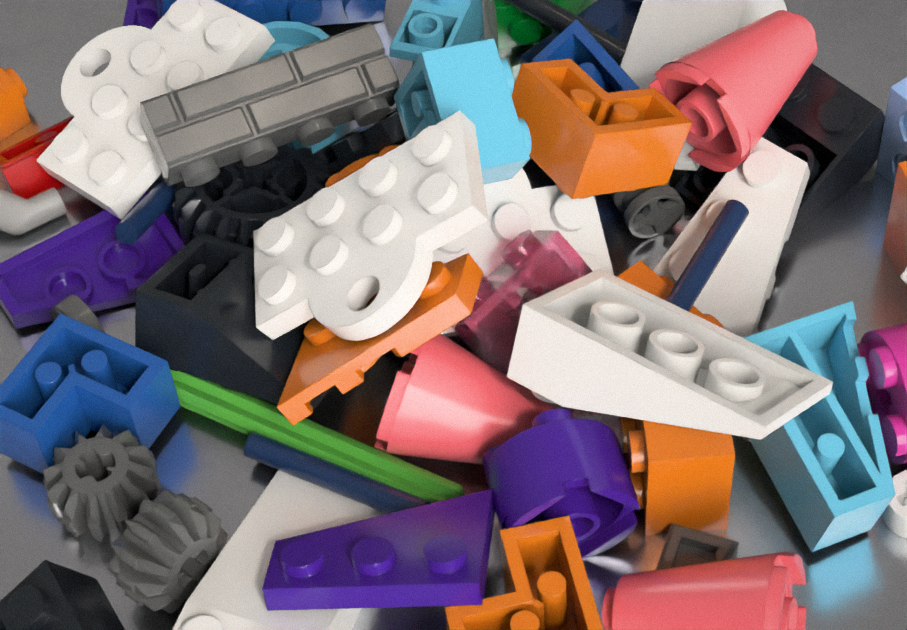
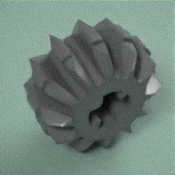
(100, 482)
(166, 550)

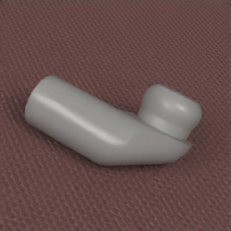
(23, 215)

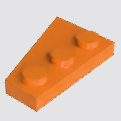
(332, 361)

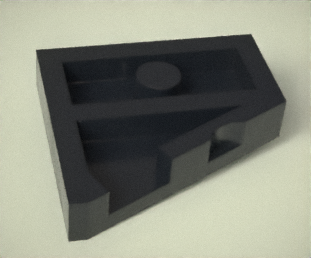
(363, 142)

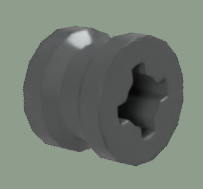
(650, 209)

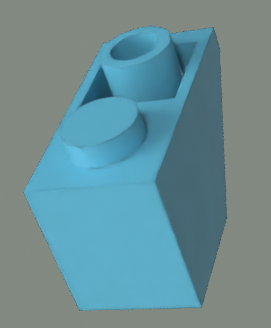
(436, 26)

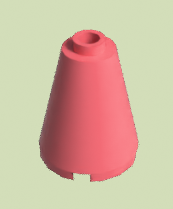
(738, 85)
(453, 406)
(710, 596)

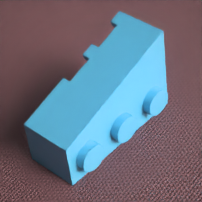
(833, 454)

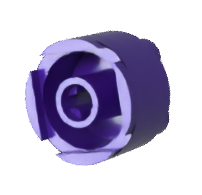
(563, 471)

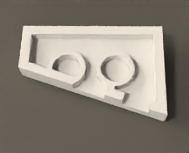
(772, 190)

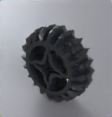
(248, 196)

